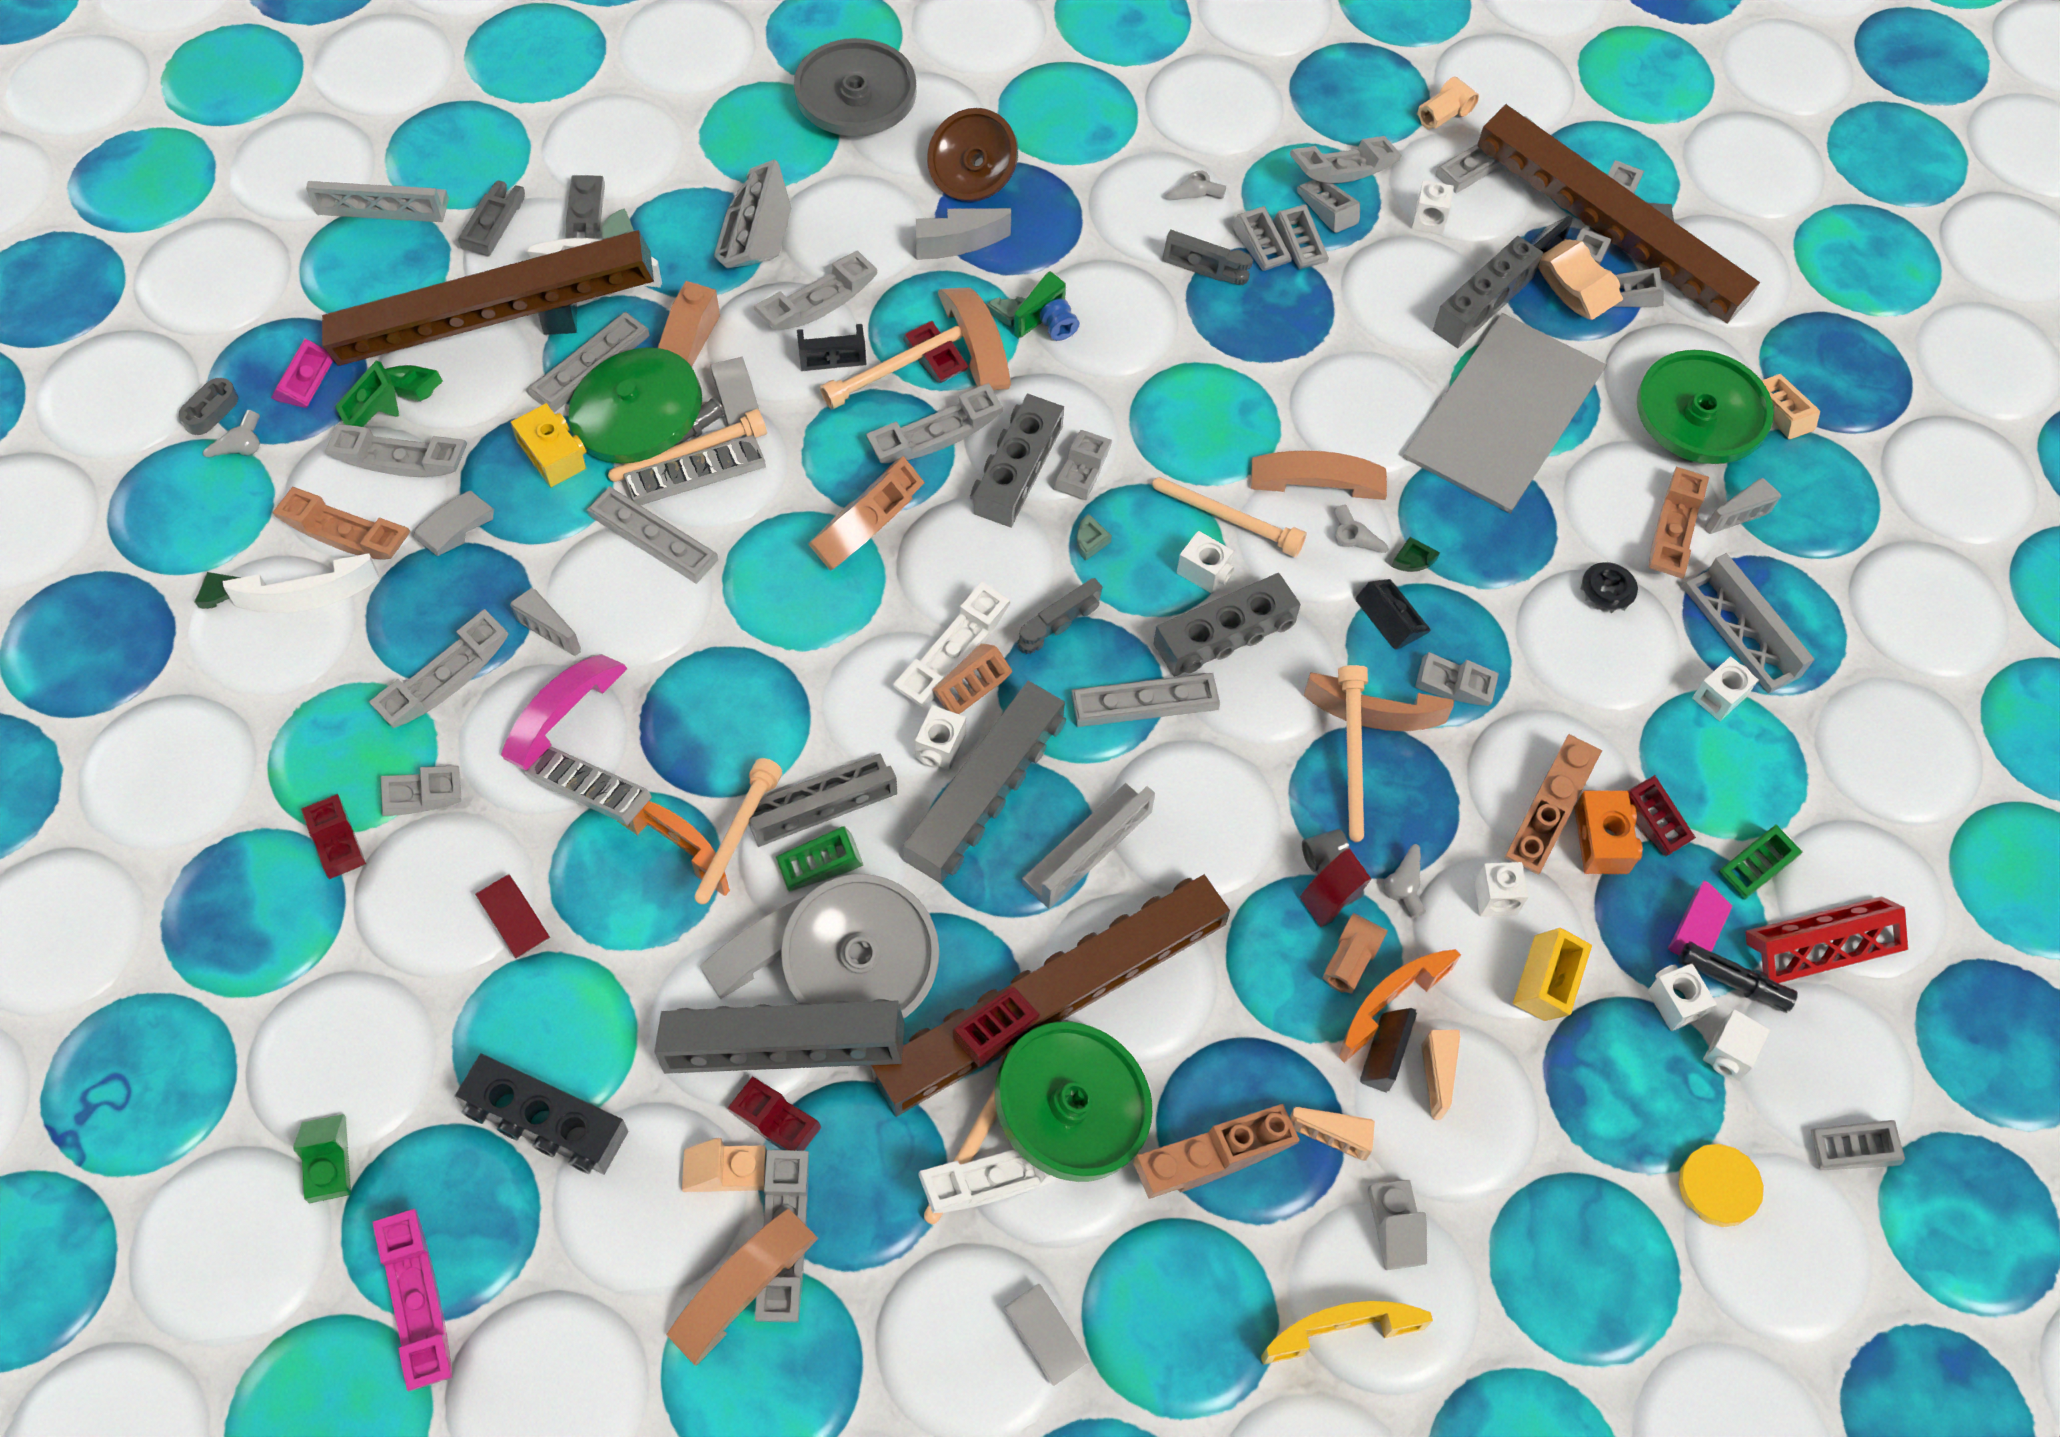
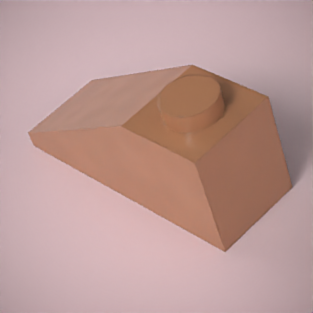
(690, 321)

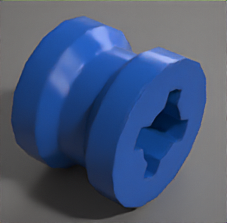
(1059, 319)

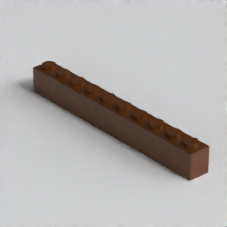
(1617, 214)
(487, 298)
(1060, 987)

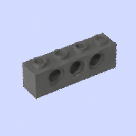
(1487, 291)
(1017, 460)
(1268, 596)

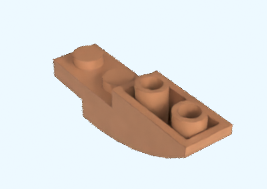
(867, 514)
(1553, 804)
(1216, 1153)

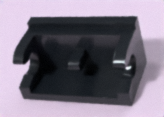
(832, 351)

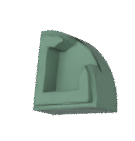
(617, 224)
(1005, 309)
(1091, 537)

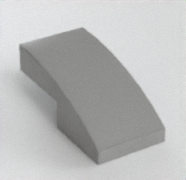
(734, 388)
(1083, 464)
(450, 523)
(1462, 683)
(420, 793)
(1046, 1334)

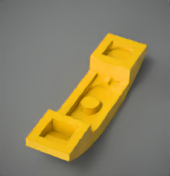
(1393, 1317)

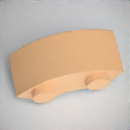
(1579, 279)

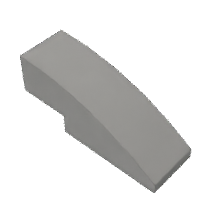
(961, 232)

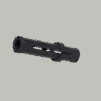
(1752, 983)

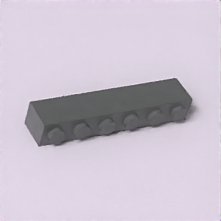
(984, 782)
(780, 1036)

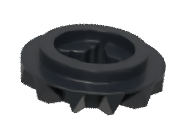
(1610, 575)

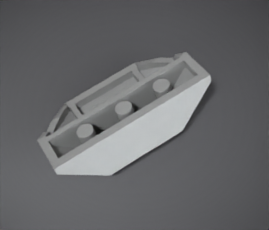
(755, 219)

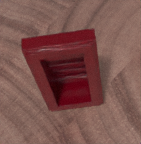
(1658, 797)
(973, 1047)

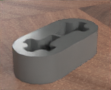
(208, 406)

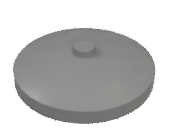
(860, 944)

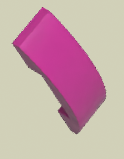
(552, 703)
(414, 1299)

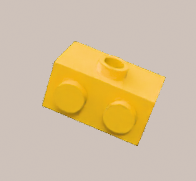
(549, 444)
(1552, 974)

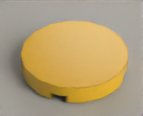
(1721, 1185)

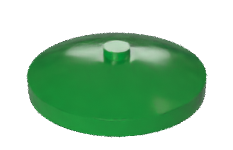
(635, 405)
(1705, 406)
(1073, 1101)

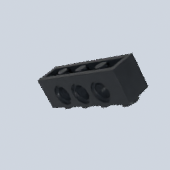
(492, 1079)

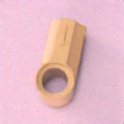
(1452, 99)

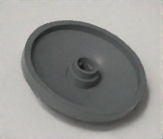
(855, 87)

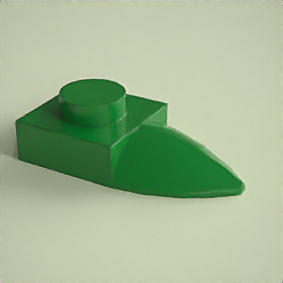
(414, 381)

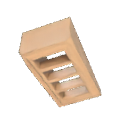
(1796, 422)
(1440, 1063)
(1343, 1132)

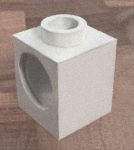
(1432, 207)
(1206, 550)
(1718, 698)
(940, 724)
(1501, 889)
(1679, 1011)
(1736, 1045)

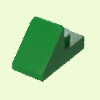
(368, 396)
(324, 1157)

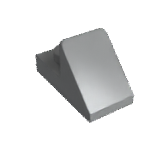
(1399, 1225)

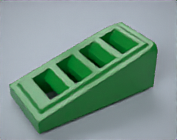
(1028, 314)
(1782, 845)
(824, 871)

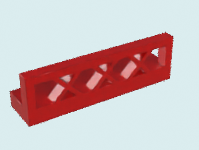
(1825, 926)

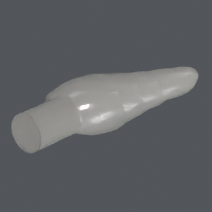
(1197, 185)
(238, 439)
(1354, 533)
(1406, 882)

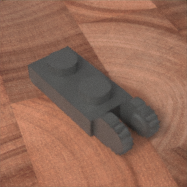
(585, 206)
(491, 218)
(1207, 258)
(1059, 616)

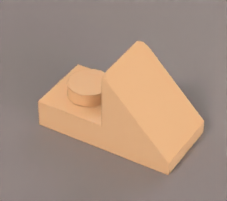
(723, 1168)

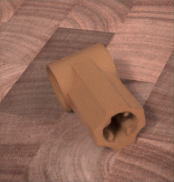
(1357, 946)

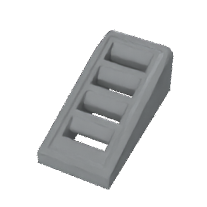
(1332, 205)
(1300, 216)
(1261, 218)
(1648, 286)
(1746, 506)
(537, 615)
(1886, 1129)

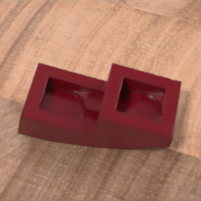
(940, 362)
(333, 836)
(1334, 887)
(512, 916)
(773, 1116)

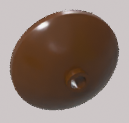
(962, 141)

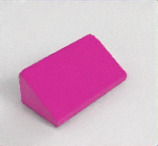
(303, 375)
(1702, 919)

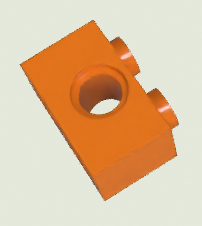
(1600, 850)

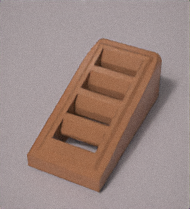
(991, 667)

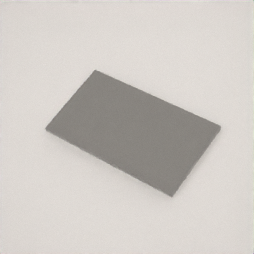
(1505, 412)

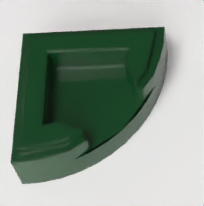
(1415, 556)
(212, 590)

